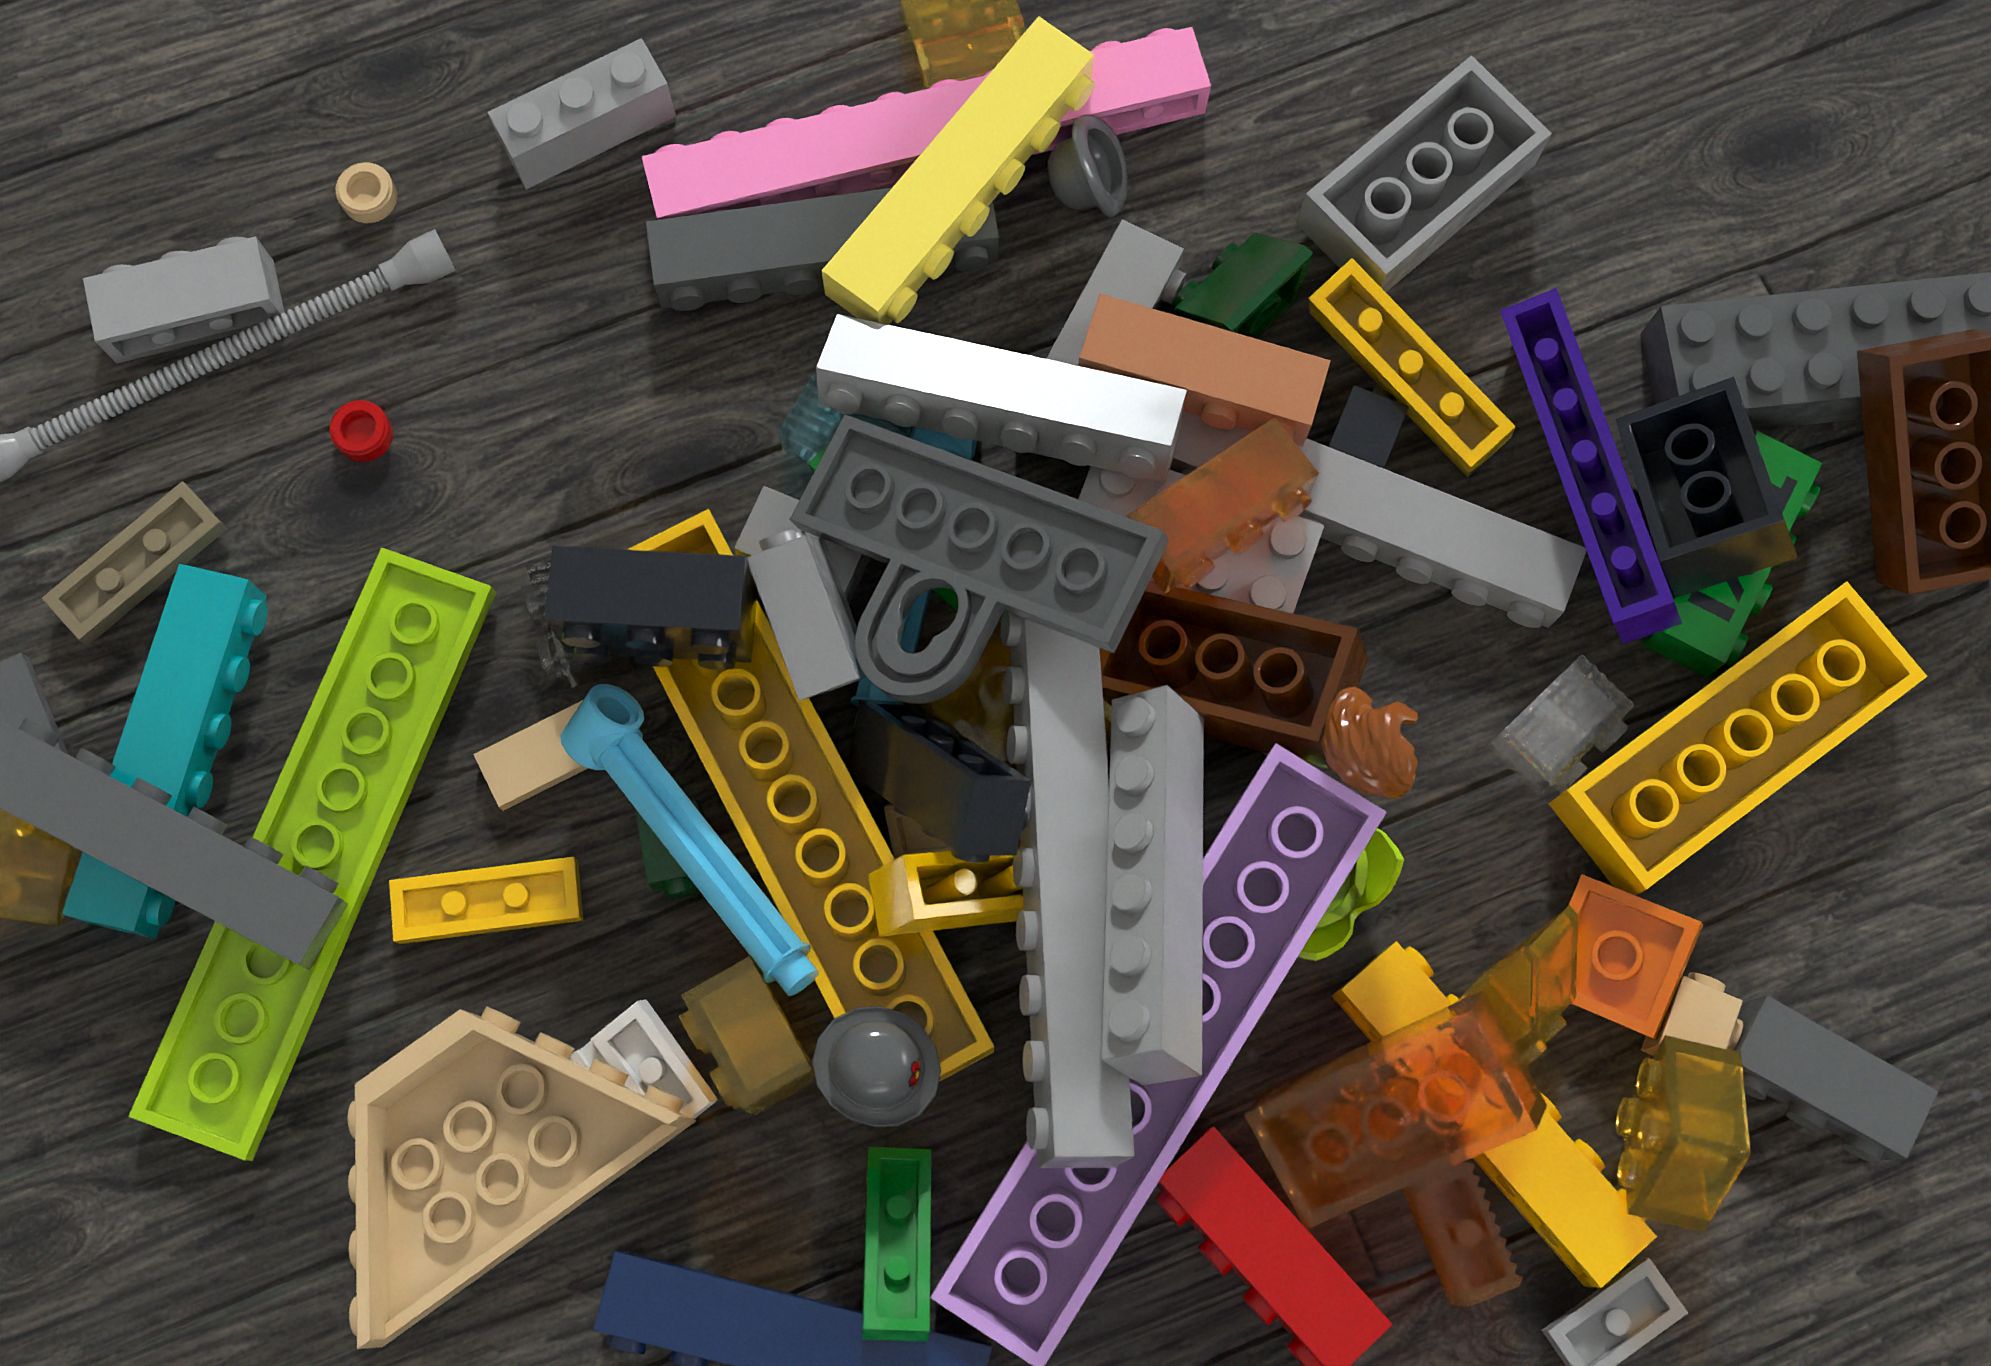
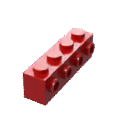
(1270, 1252)

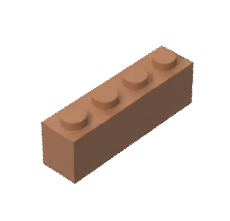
(1225, 373)

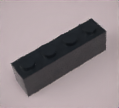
(939, 779)

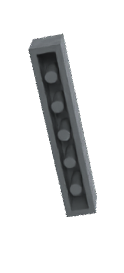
(772, 248)
(164, 848)

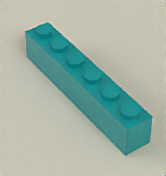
(175, 728)

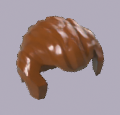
(1368, 746)

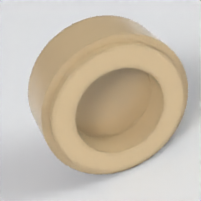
(366, 192)

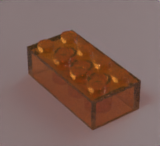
(1396, 1110)

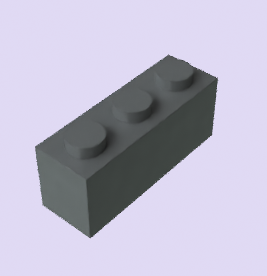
(1830, 1082)

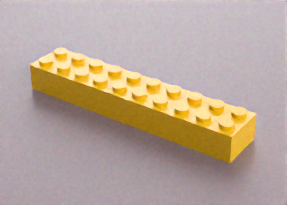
(810, 829)

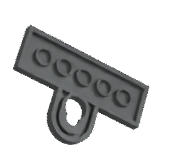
(974, 533)

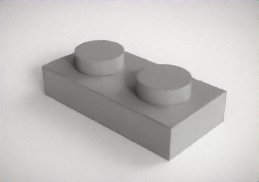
(1616, 1318)

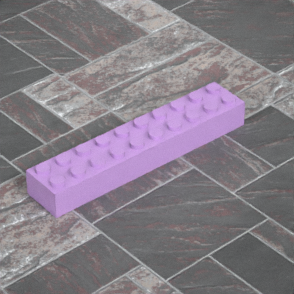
(1262, 898)

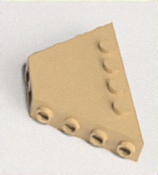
(476, 1152)

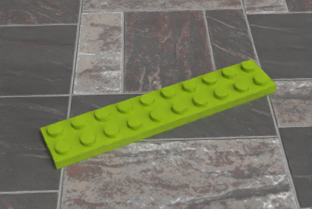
(329, 812)

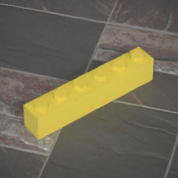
(960, 176)

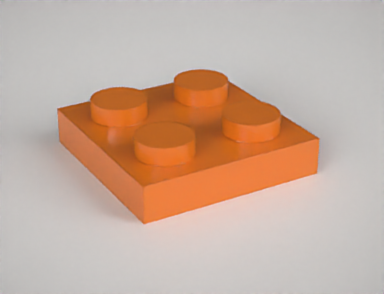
(1629, 955)

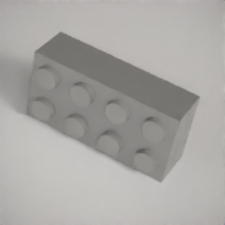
(1424, 175)
(1263, 575)

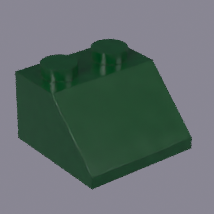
(1247, 286)

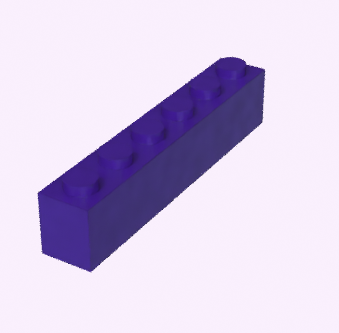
(1590, 468)

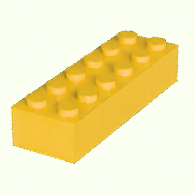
(1737, 741)

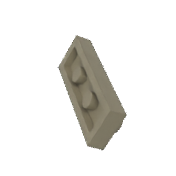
(134, 563)

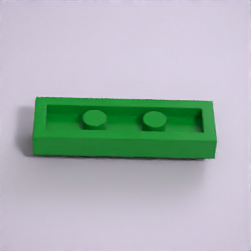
(897, 1245)

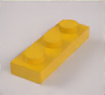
(485, 900)

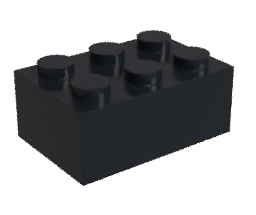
(1705, 488)
(651, 606)

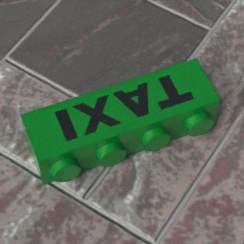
(1718, 613)

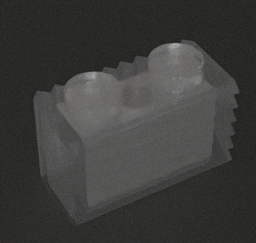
(1562, 726)

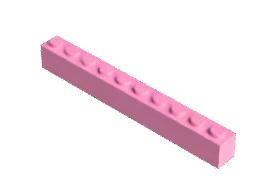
(878, 141)

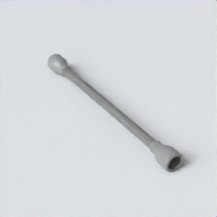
(417, 262)

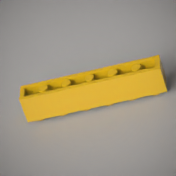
(1542, 1173)

